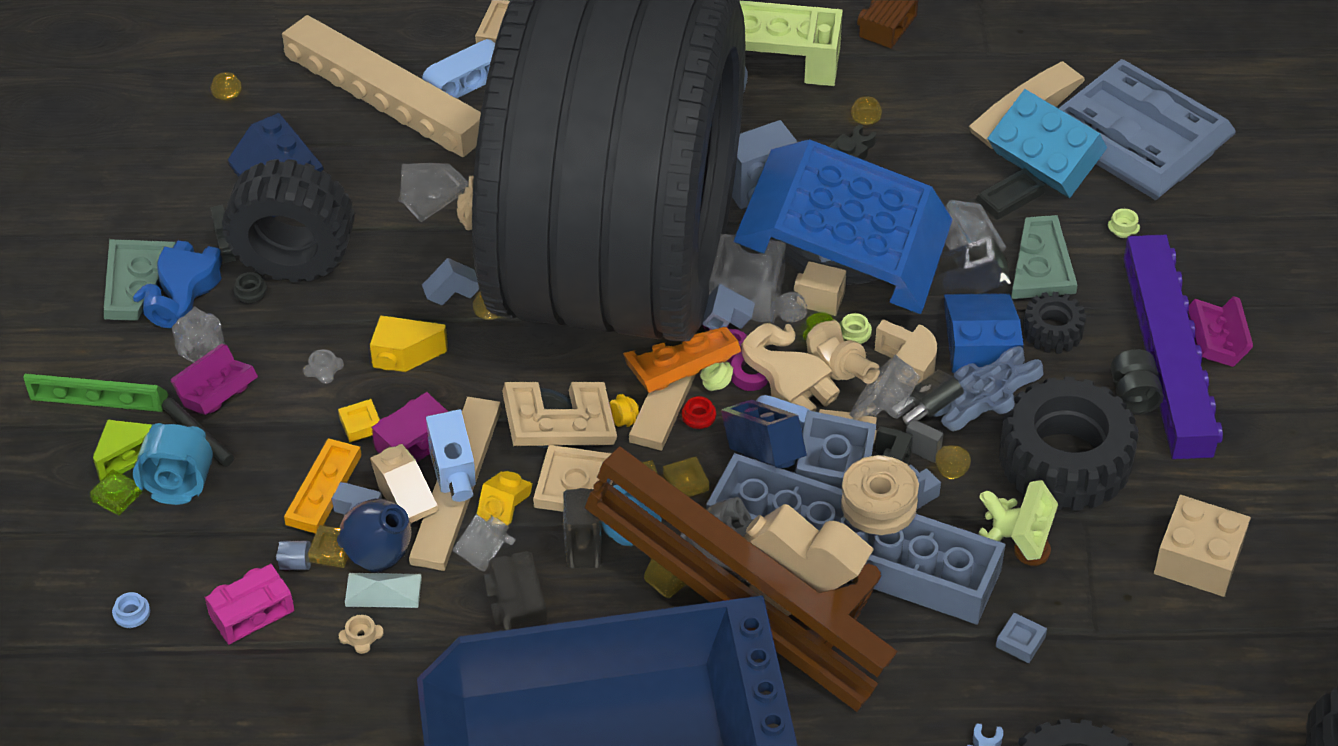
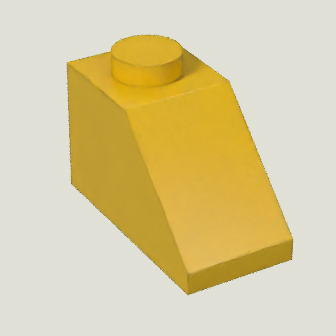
(406, 343)

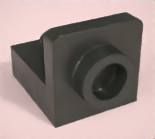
(894, 444)

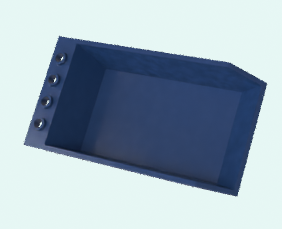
(614, 682)

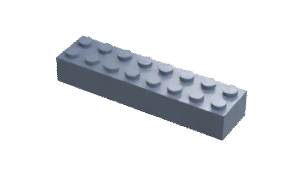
(920, 563)

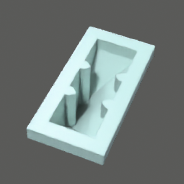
(383, 590)

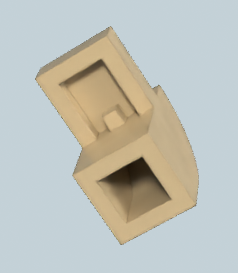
(914, 347)

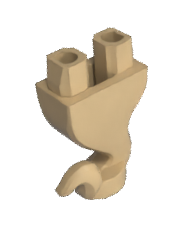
(790, 374)

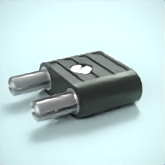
(931, 396)

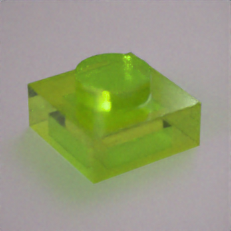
(115, 492)

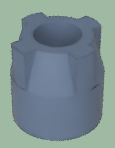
(293, 555)

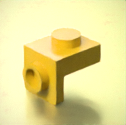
(501, 496)

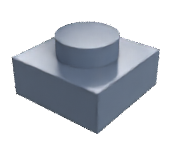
(1021, 637)

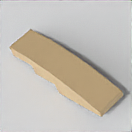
(1050, 85)

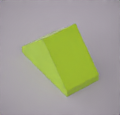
(119, 446)

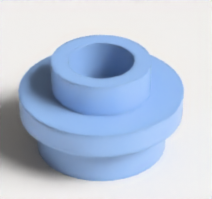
(127, 603)

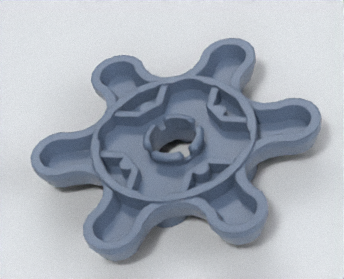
(989, 387)

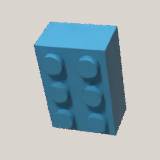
(1047, 143)

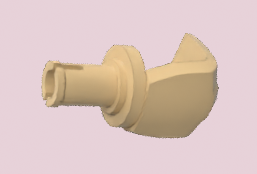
(843, 357)

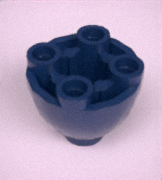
(375, 534)

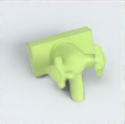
(1027, 524)

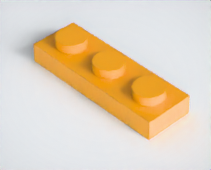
(315, 495)

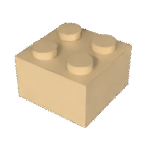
(1201, 545)

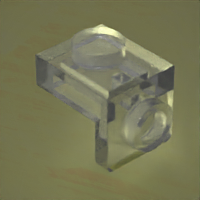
(482, 540)

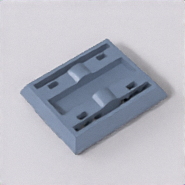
(1147, 124)

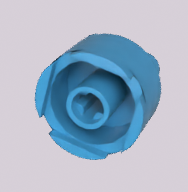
(173, 463)

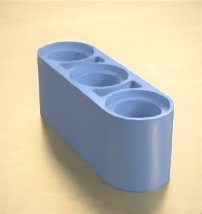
(462, 70)

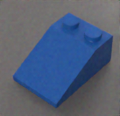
(980, 328)

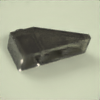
(971, 269)

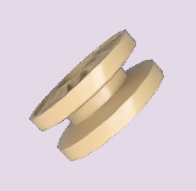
(879, 495)

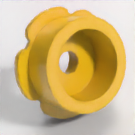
(624, 410)

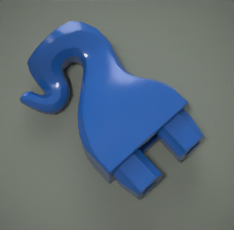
(182, 278)

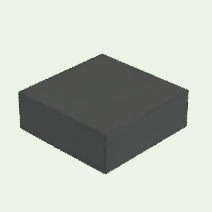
(925, 440)

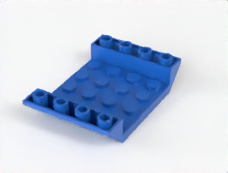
(849, 216)

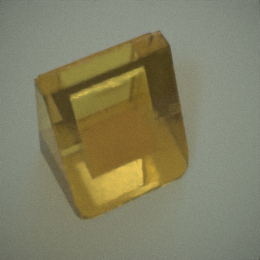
(662, 579)

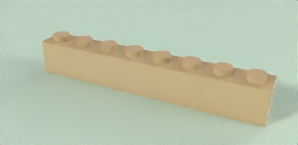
(383, 85)

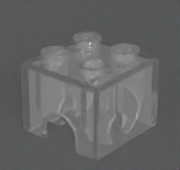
(751, 275)

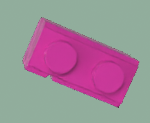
(249, 603)

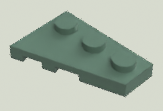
(1043, 260)
(128, 269)

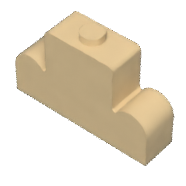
(816, 557)

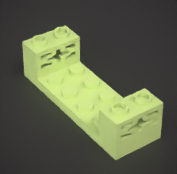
(796, 31)

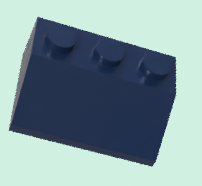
(268, 141)

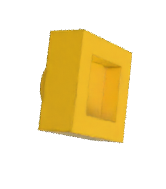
(358, 420)

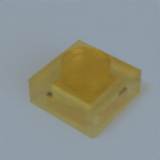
(687, 476)
(326, 548)

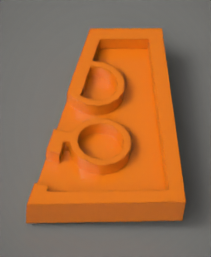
(672, 363)

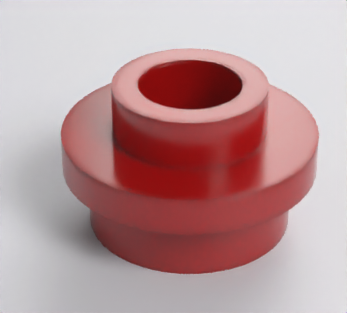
(699, 412)

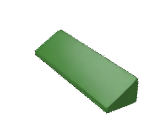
(95, 392)

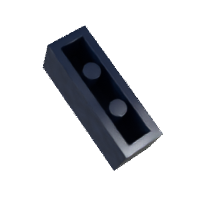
(764, 433)

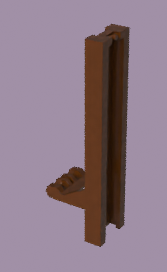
(828, 613)

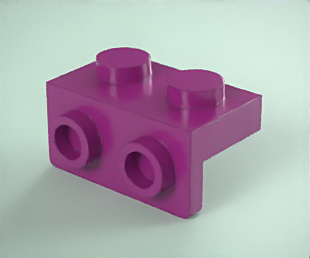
(1221, 330)
(212, 380)

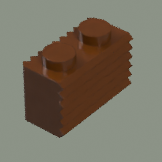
(886, 20)

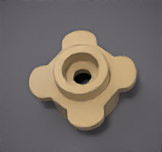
(360, 625)

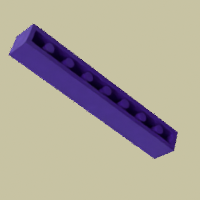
(1169, 337)

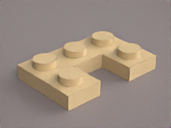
(585, 424)

